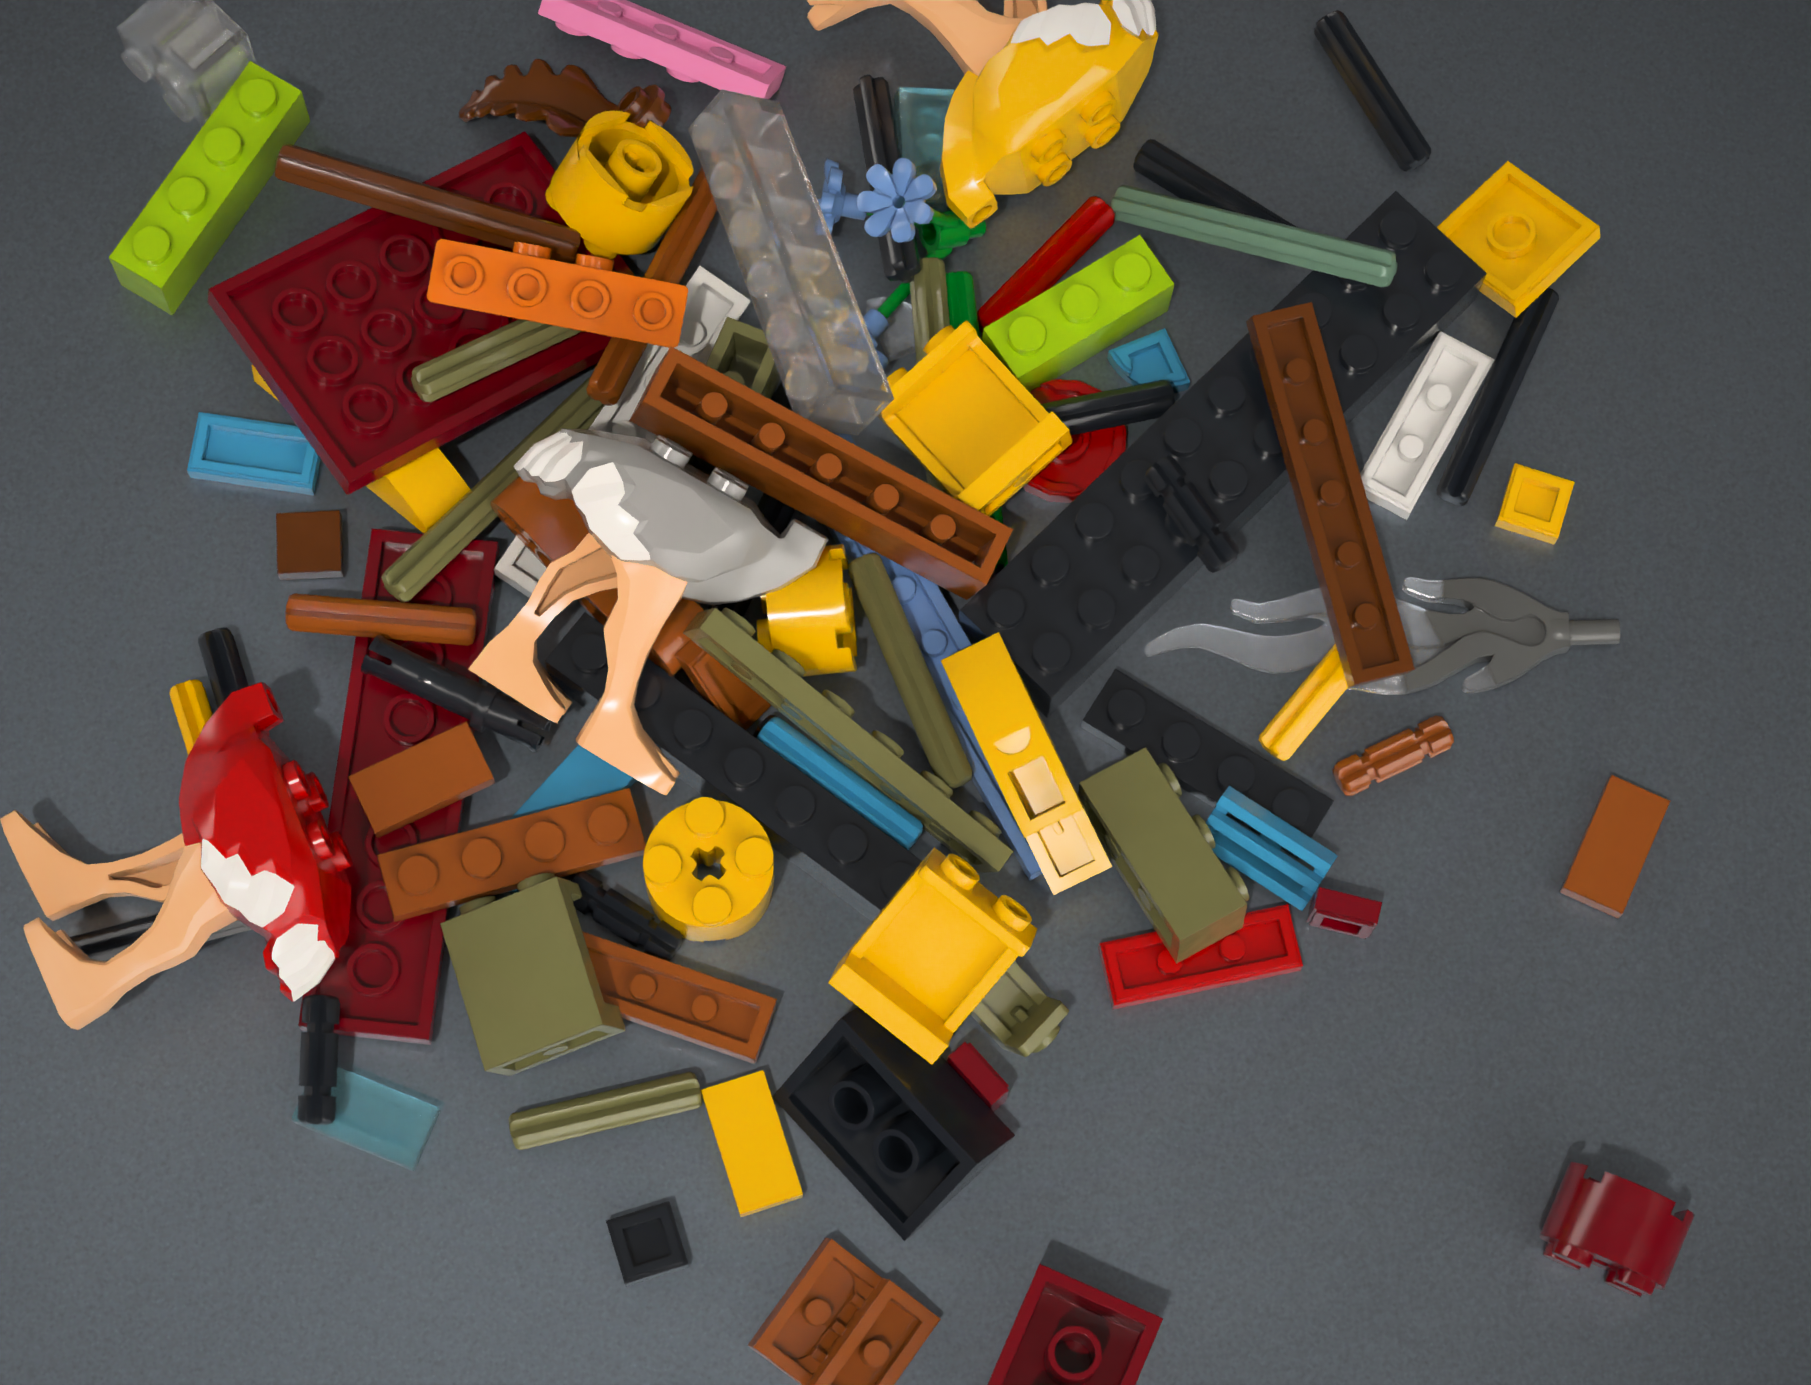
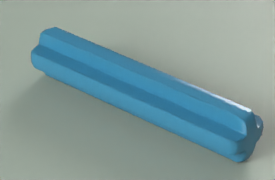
(841, 782)

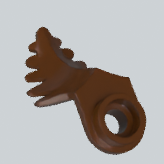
(561, 99)

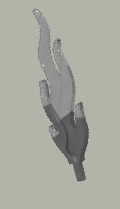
(1499, 628)

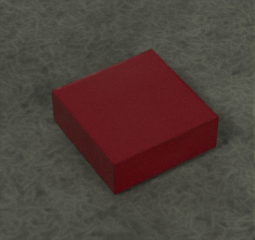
(1343, 913)
(979, 1075)

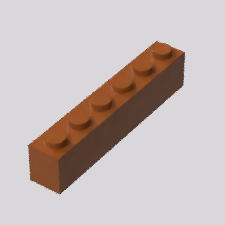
(821, 474)

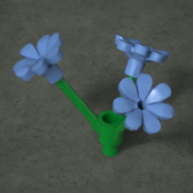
(894, 206)

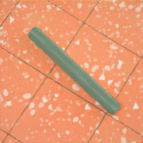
(1255, 236)

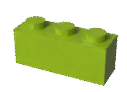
(1081, 315)

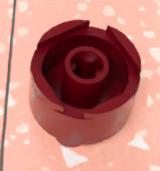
(1616, 1229)

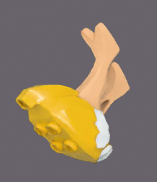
(1031, 88)

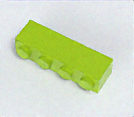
(209, 188)

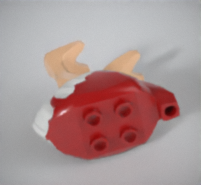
(245, 853)

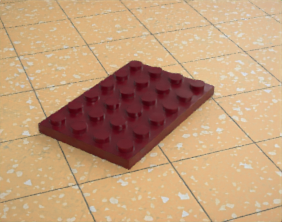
(351, 318)

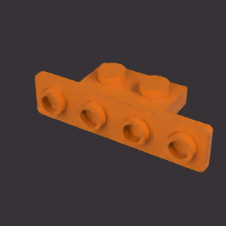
(557, 293)

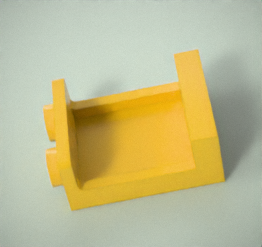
(972, 421)
(933, 953)

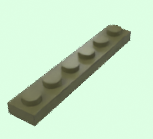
(829, 722)

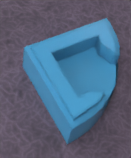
(1149, 360)

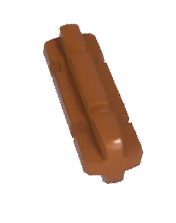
(1393, 755)

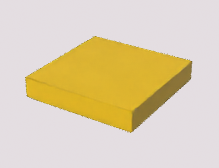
(1518, 236)

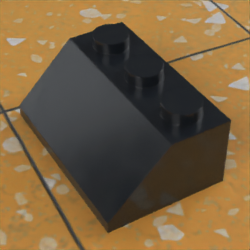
(892, 1120)

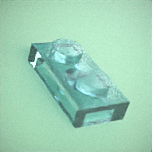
(920, 133)

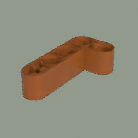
(556, 528)

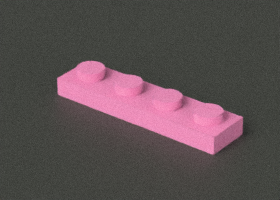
(678, 47)

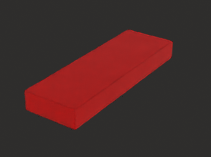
(1144, 971)

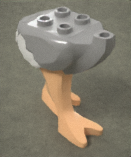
(659, 539)

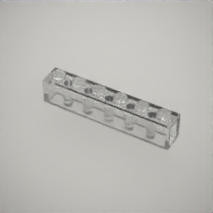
(790, 263)

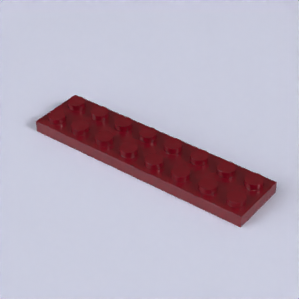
(391, 968)

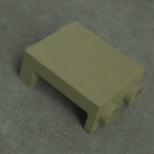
(528, 976)

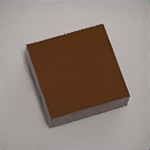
(309, 545)

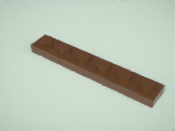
(1330, 495)

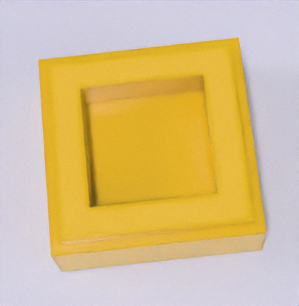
(1534, 503)

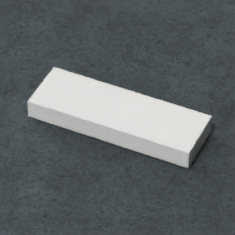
(1424, 424)

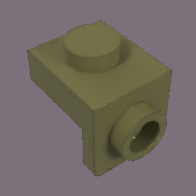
(1019, 1013)

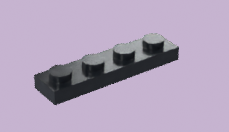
(1199, 755)

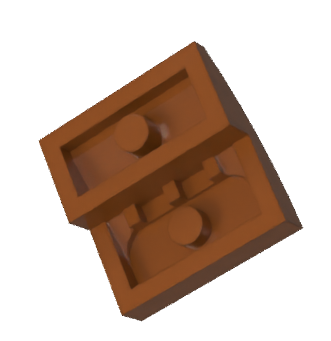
(843, 1324)

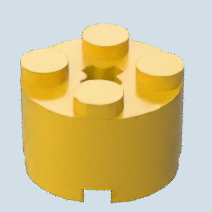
(621, 184)
(814, 618)
(708, 834)

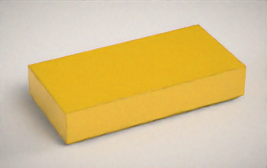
(751, 1143)

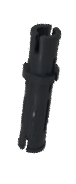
(457, 693)

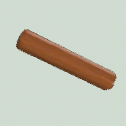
(378, 617)

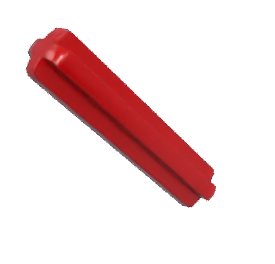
(1050, 260)

